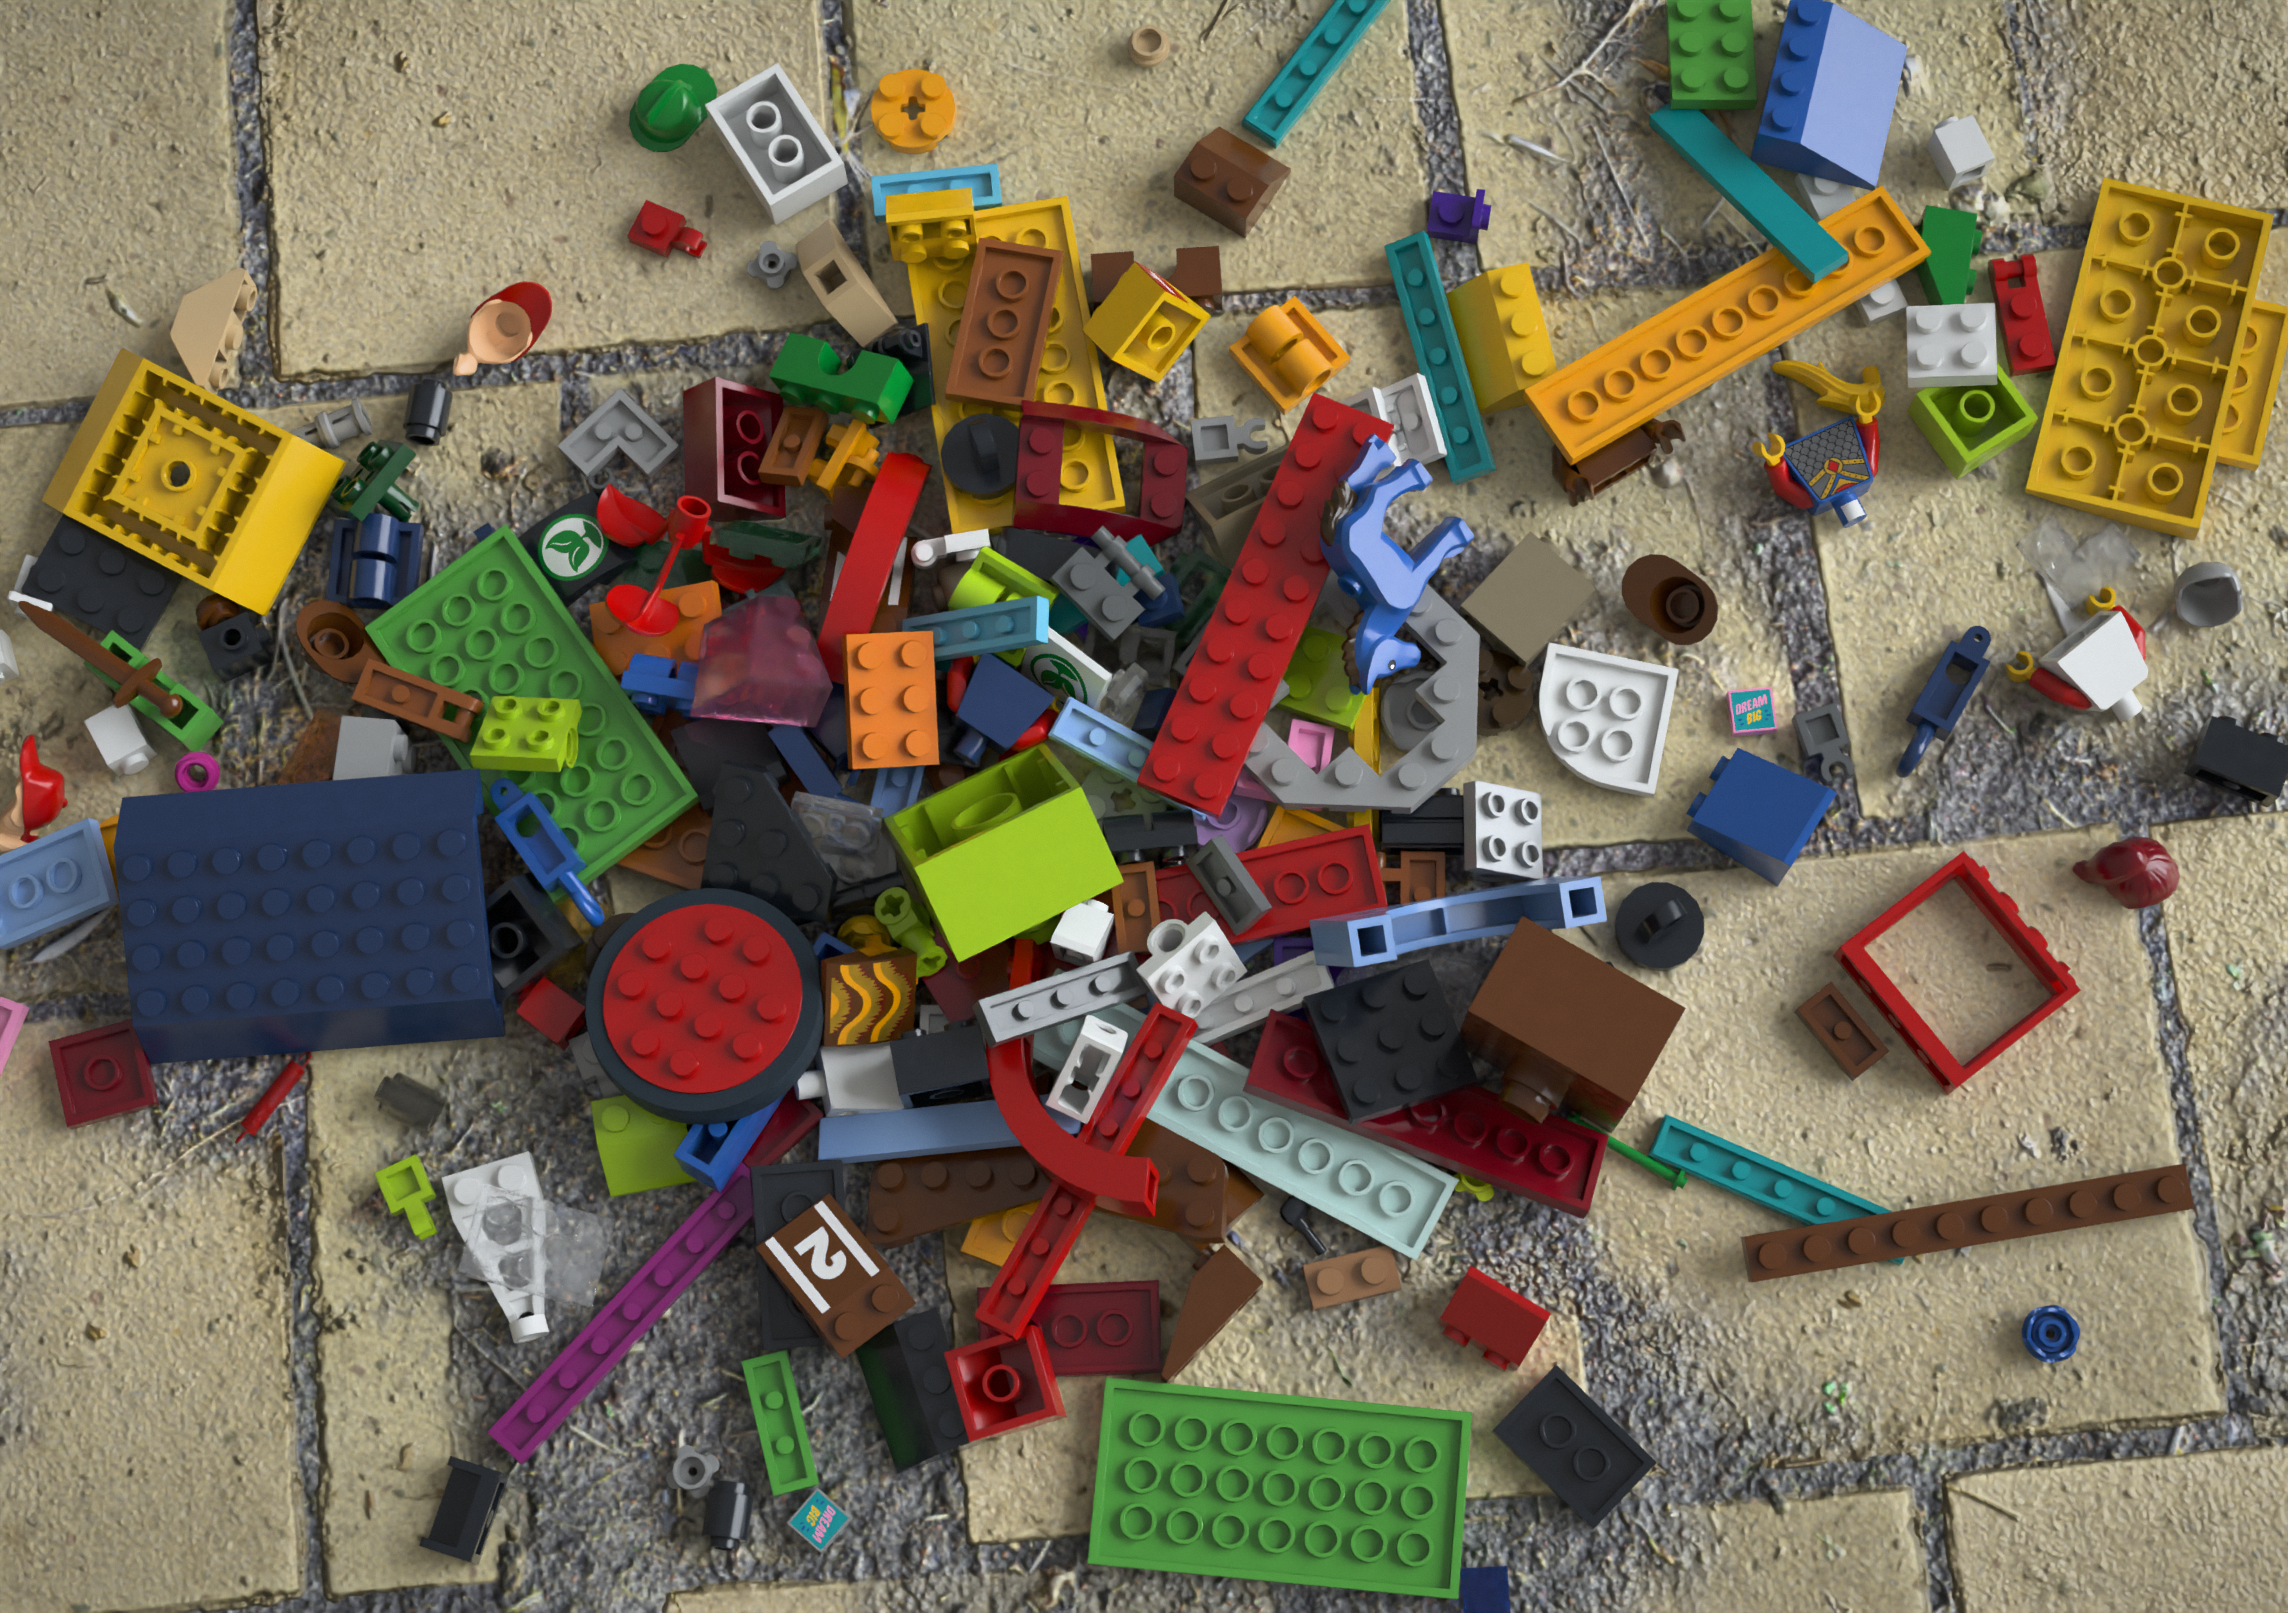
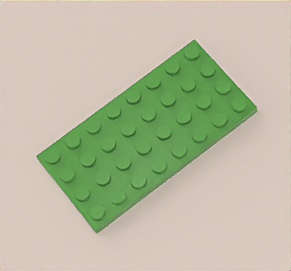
(503, 631)
(1280, 1488)

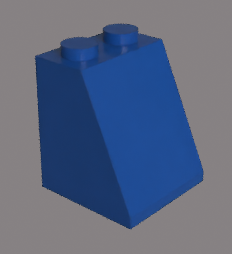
(1758, 813)

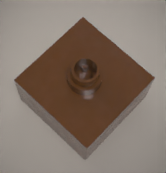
(1566, 1029)

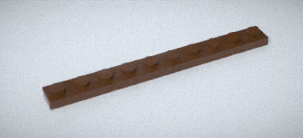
(1966, 1222)

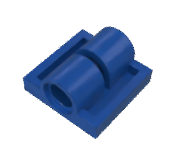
(654, 685)

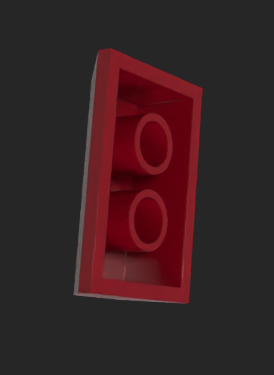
(724, 446)

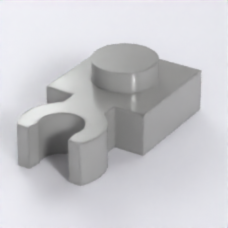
(1218, 439)

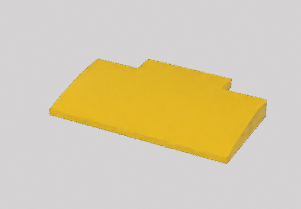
(2161, 360)

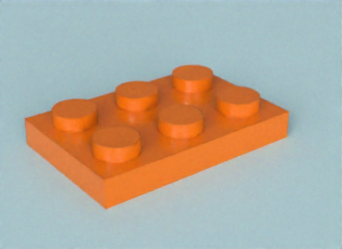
(617, 644)
(890, 699)

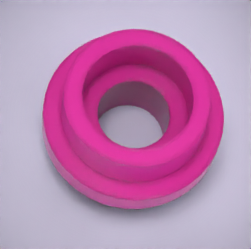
(187, 781)

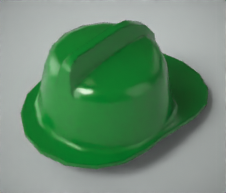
(671, 107)

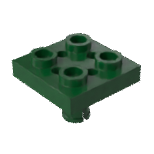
(374, 483)

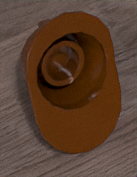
(1670, 599)
(335, 641)

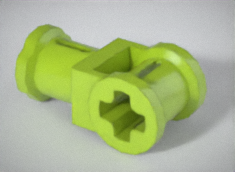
(910, 928)

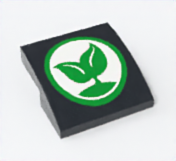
(574, 550)

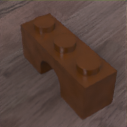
(1195, 275)

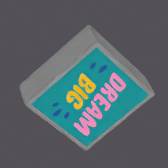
(819, 1520)

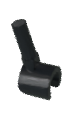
(1293, 1213)

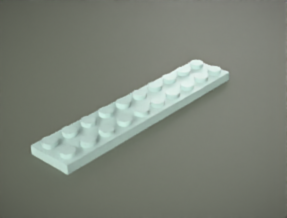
(1328, 1167)

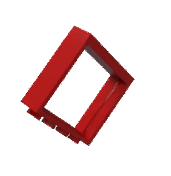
(1902, 1017)

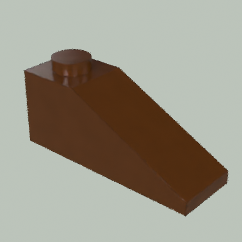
(1212, 1301)

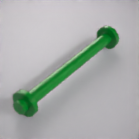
(1637, 1157)

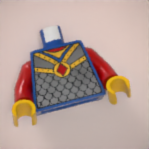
(1828, 465)

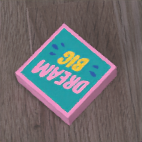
(1751, 711)

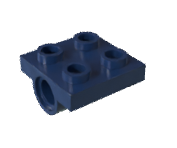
(374, 561)

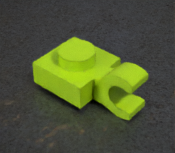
(406, 1190)

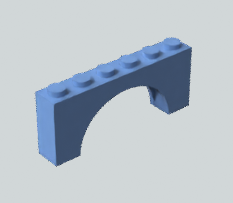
(1392, 930)

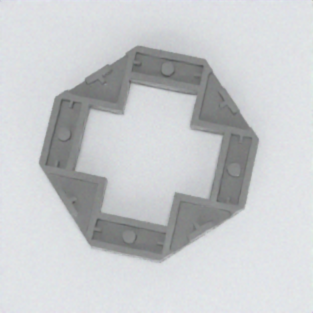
(1348, 780)

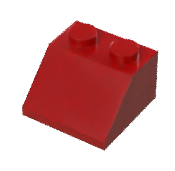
(1492, 1320)
(1005, 1384)

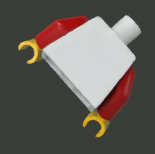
(2094, 663)

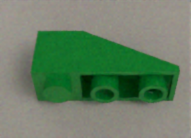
(1952, 241)

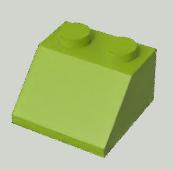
(637, 1147)

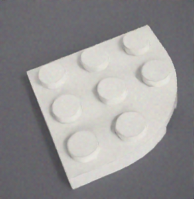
(1606, 716)

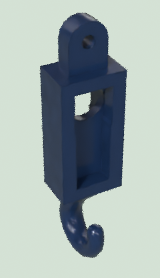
(1942, 700)
(807, 762)

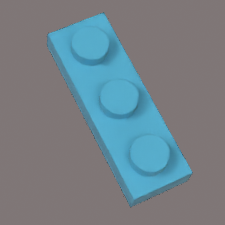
(982, 179)

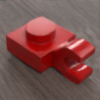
(662, 230)

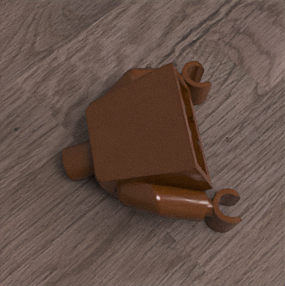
(1614, 460)

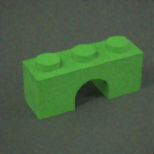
(196, 720)

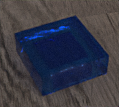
(1485, 1590)

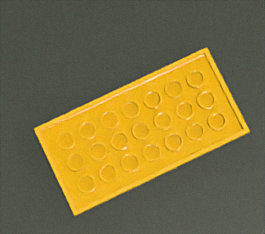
(1067, 372)

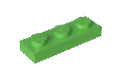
(780, 1423)

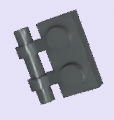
(1098, 593)

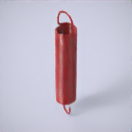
(273, 1097)

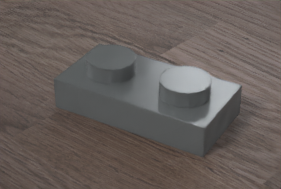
(1229, 885)

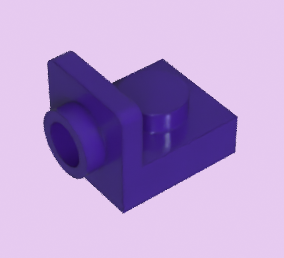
(1458, 216)

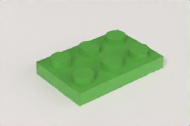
(1711, 54)

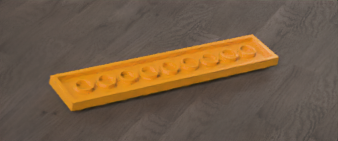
(1719, 330)

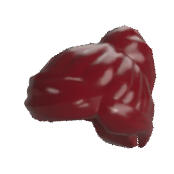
(2133, 871)

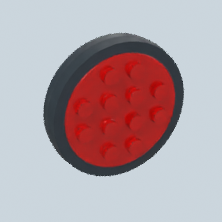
(705, 1006)

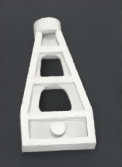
(462, 1193)

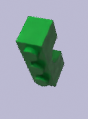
(868, 391)

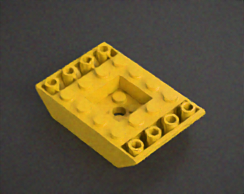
(247, 491)

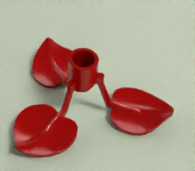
(633, 522)

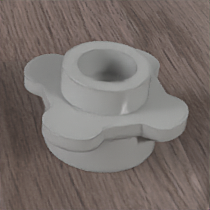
(772, 277)
(697, 1484)

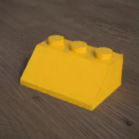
(1502, 336)

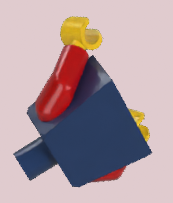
(996, 707)

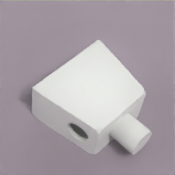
(1090, 1060)
(852, 1080)

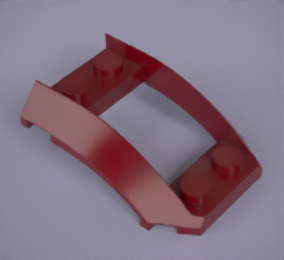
(1040, 464)

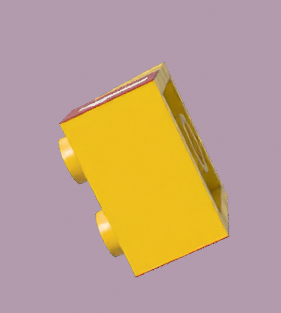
(1145, 323)

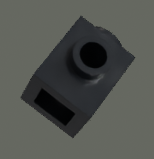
(236, 646)

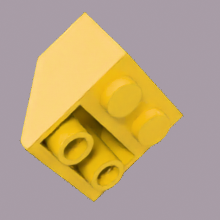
(931, 225)

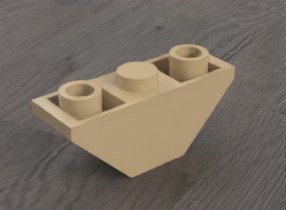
(843, 285)
(211, 326)

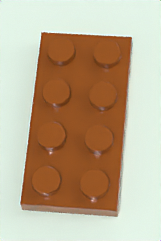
(1004, 324)

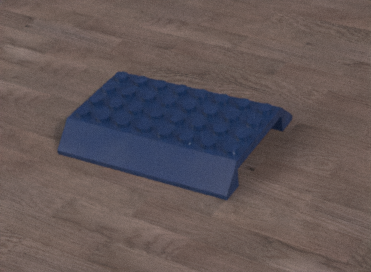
(306, 917)

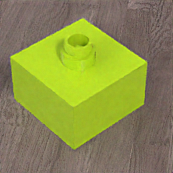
(1004, 852)

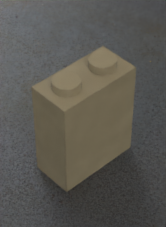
(1528, 600)

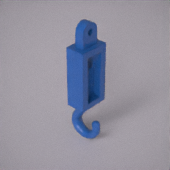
(548, 851)

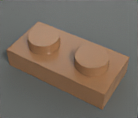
(1351, 1277)

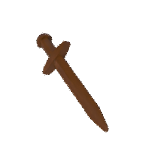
(133, 681)

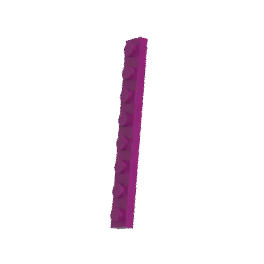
(626, 1319)

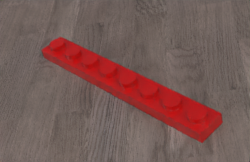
(1062, 1214)

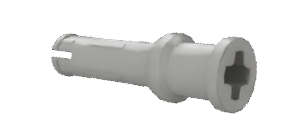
(336, 426)

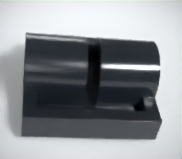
(1168, 843)

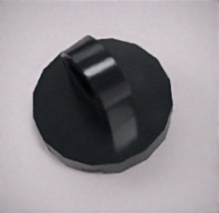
(981, 456)
(1659, 926)

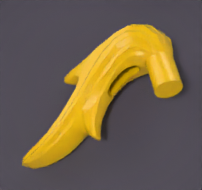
(1834, 391)

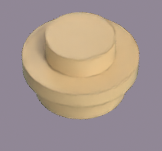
(1148, 46)

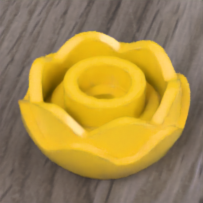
(857, 928)

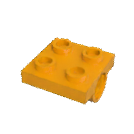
(1288, 354)

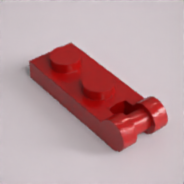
(2021, 316)

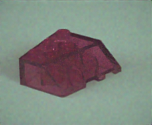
(761, 665)

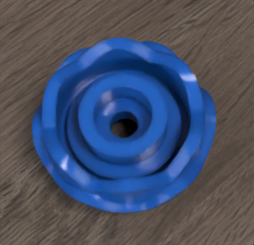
(2063, 1326)

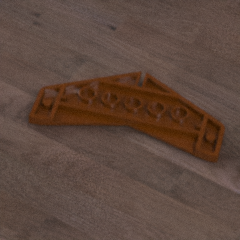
(950, 1189)

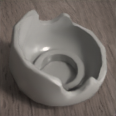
(2208, 594)

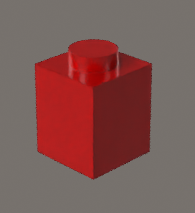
(551, 1012)

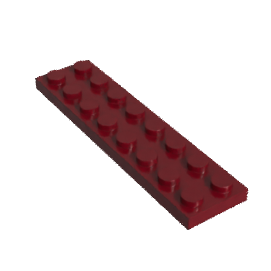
(1459, 1131)

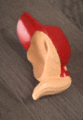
(505, 326)
(36, 800)

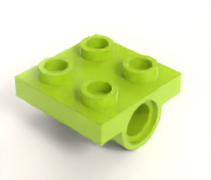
(995, 581)
(528, 734)

